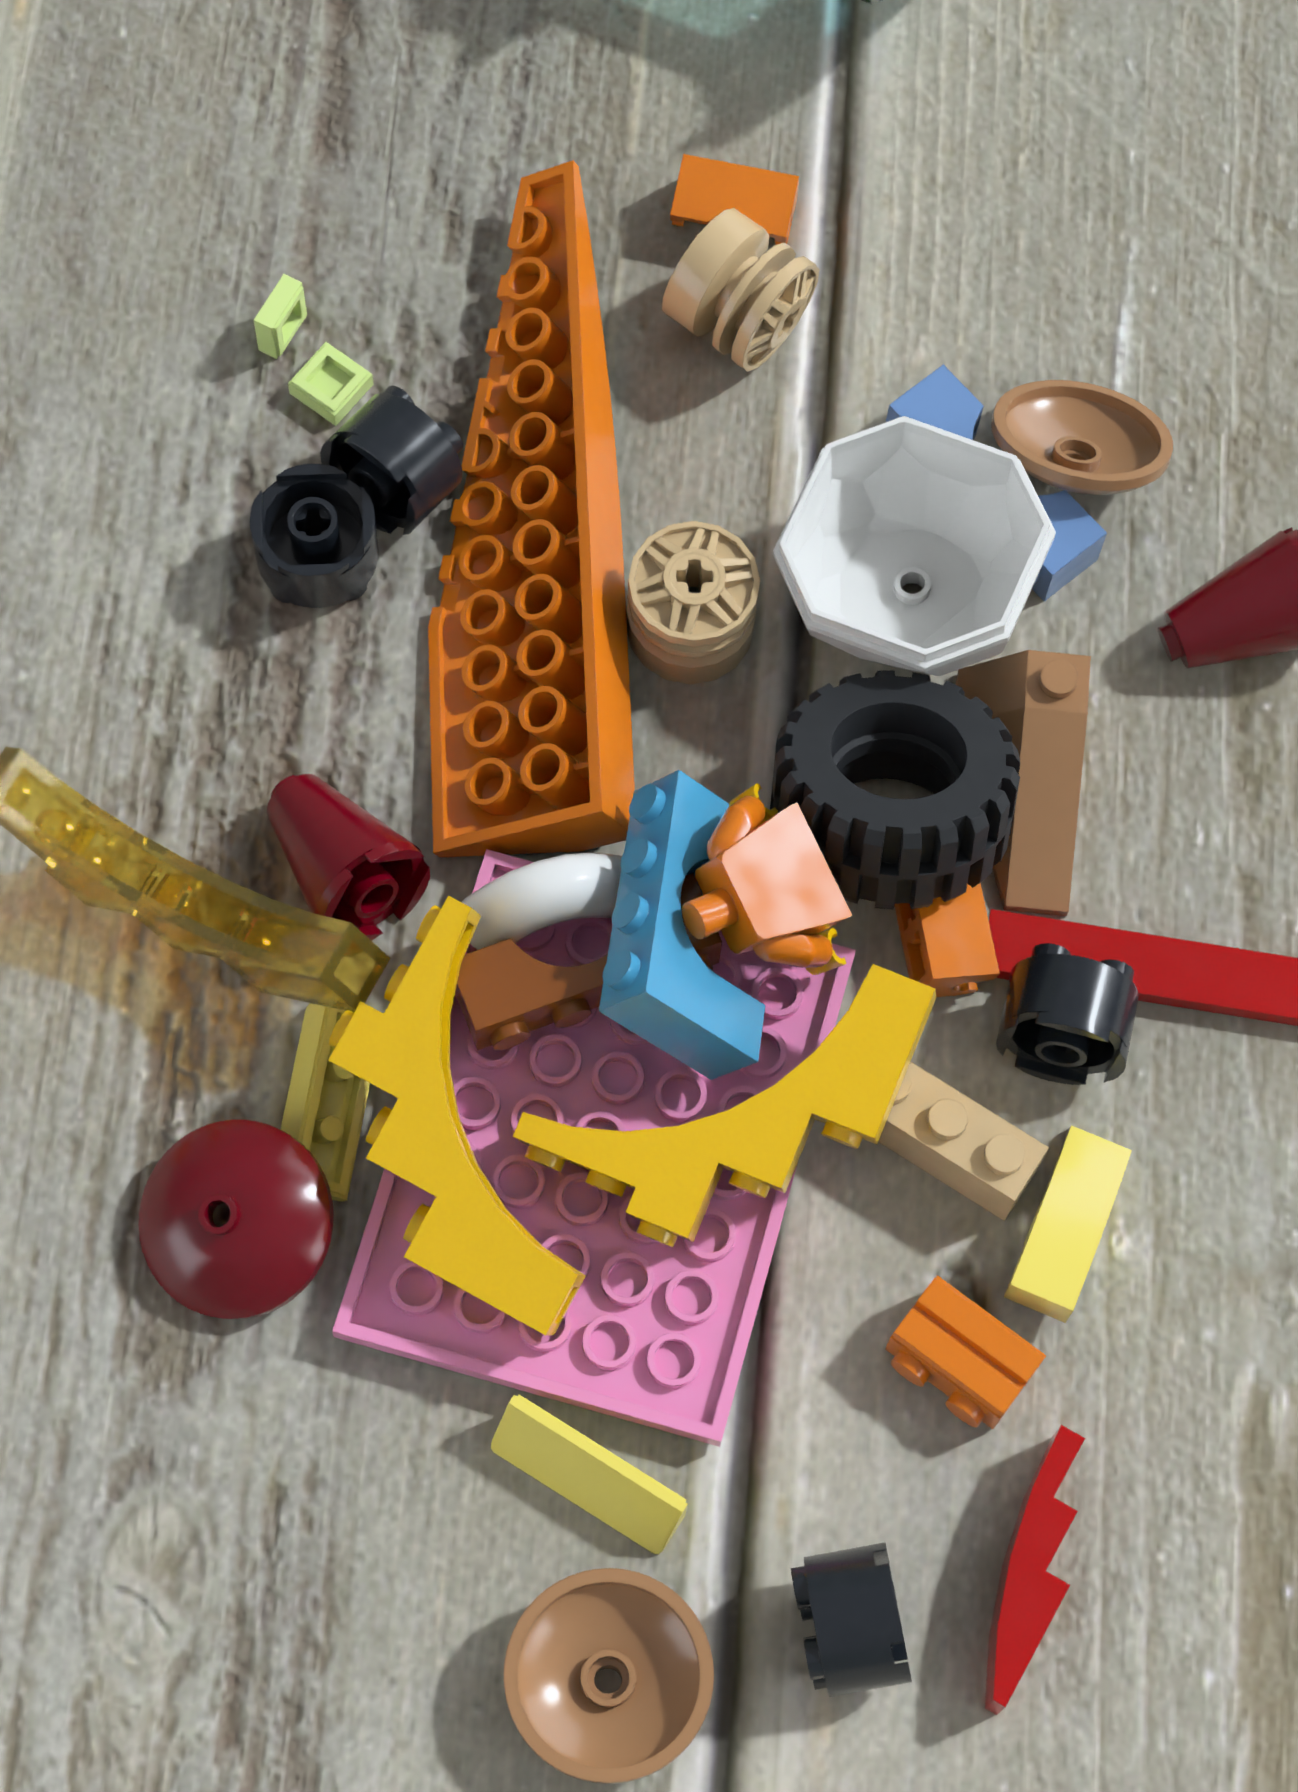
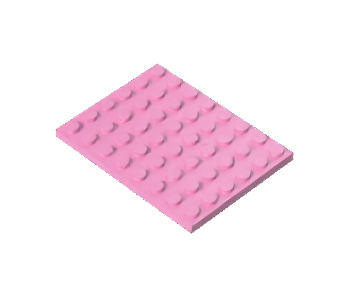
(652, 1325)

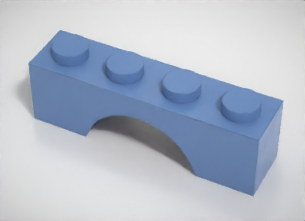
(950, 406)

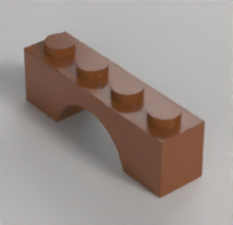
(511, 993)

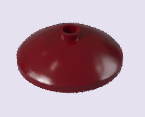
(274, 1229)

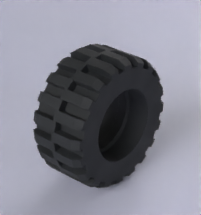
(907, 733)

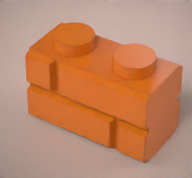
(963, 1354)

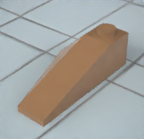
(1046, 711)

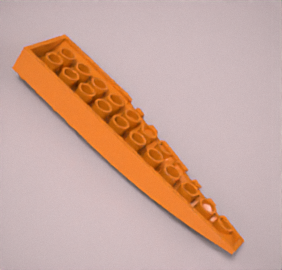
(534, 588)

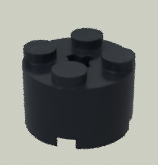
(397, 458)
(314, 536)
(1068, 1015)
(854, 1620)

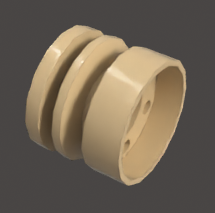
(740, 289)
(687, 633)

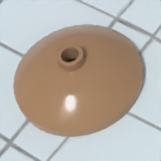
(1082, 436)
(616, 1624)

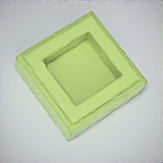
(280, 316)
(330, 383)

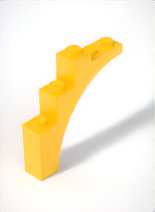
(407, 1053)
(676, 1168)

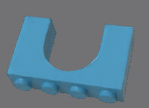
(652, 971)

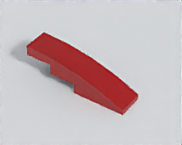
(1026, 1591)

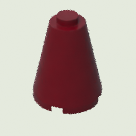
(1241, 610)
(345, 856)

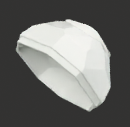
(919, 511)

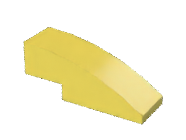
(1068, 1224)

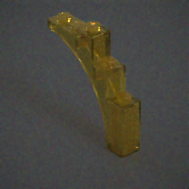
(187, 906)

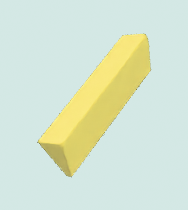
(325, 1101)
(588, 1475)

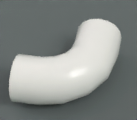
(545, 895)

